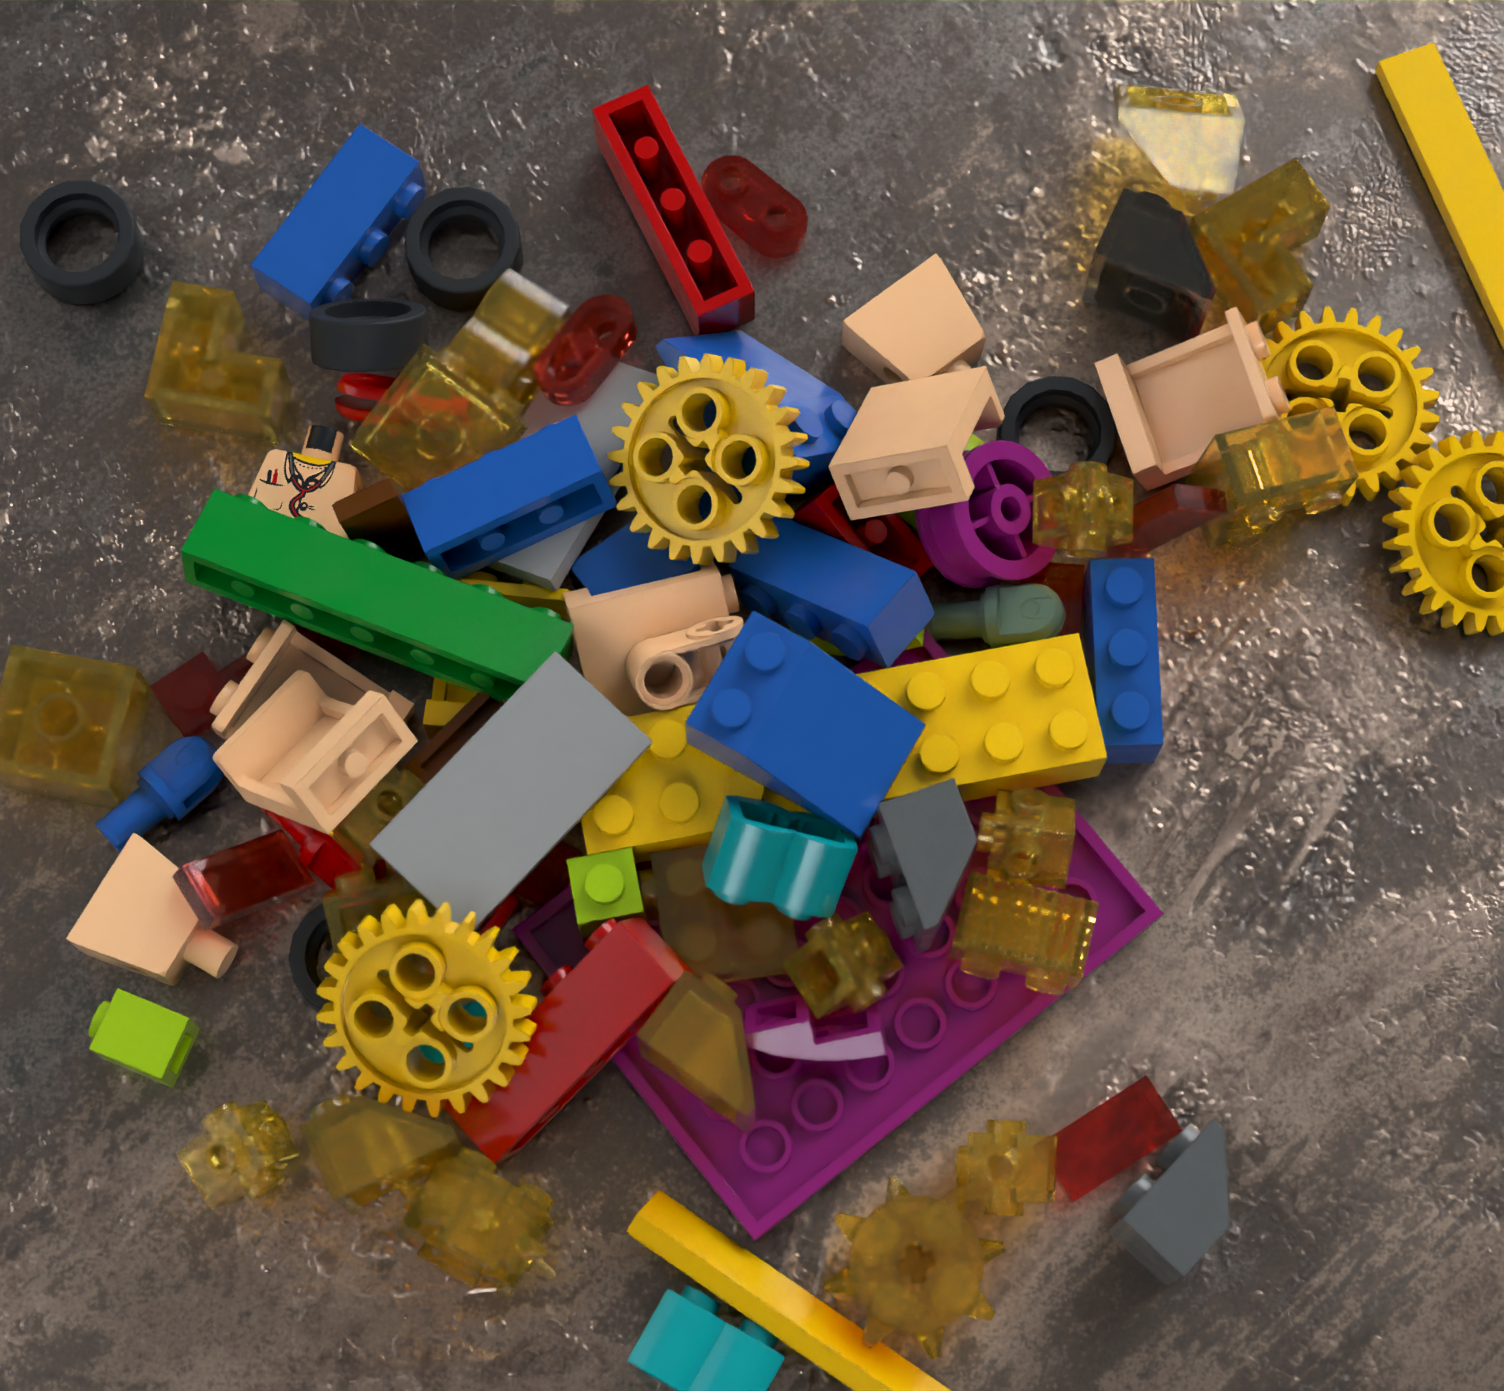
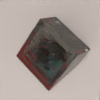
(1151, 268)

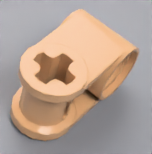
(694, 657)

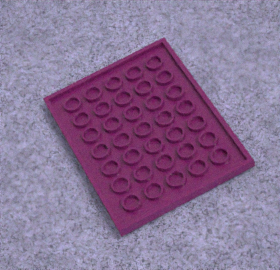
(936, 1021)

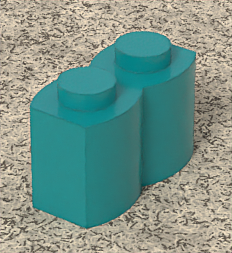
(777, 858)
(700, 1352)

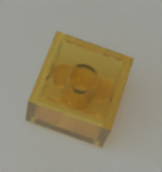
(70, 725)

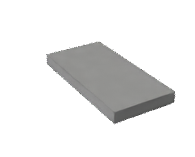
(553, 557)
(511, 792)

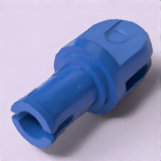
(167, 788)

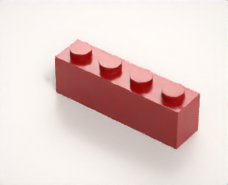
(673, 213)
(578, 1031)

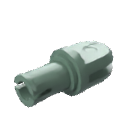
(1001, 616)

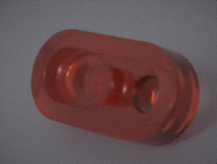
(751, 204)
(583, 353)

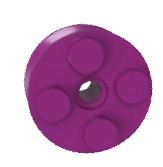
(992, 532)

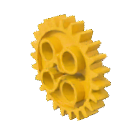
(1342, 355)
(744, 418)
(1445, 566)
(464, 968)

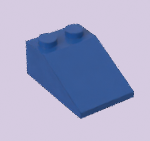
(822, 410)
(803, 725)

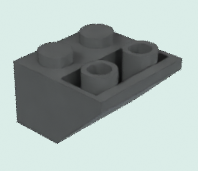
(925, 850)
(1182, 1211)

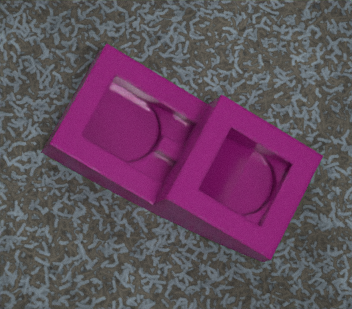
(792, 1031)

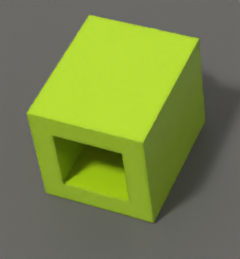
(604, 889)
(142, 1037)

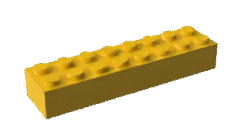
(990, 721)

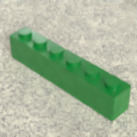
(370, 597)

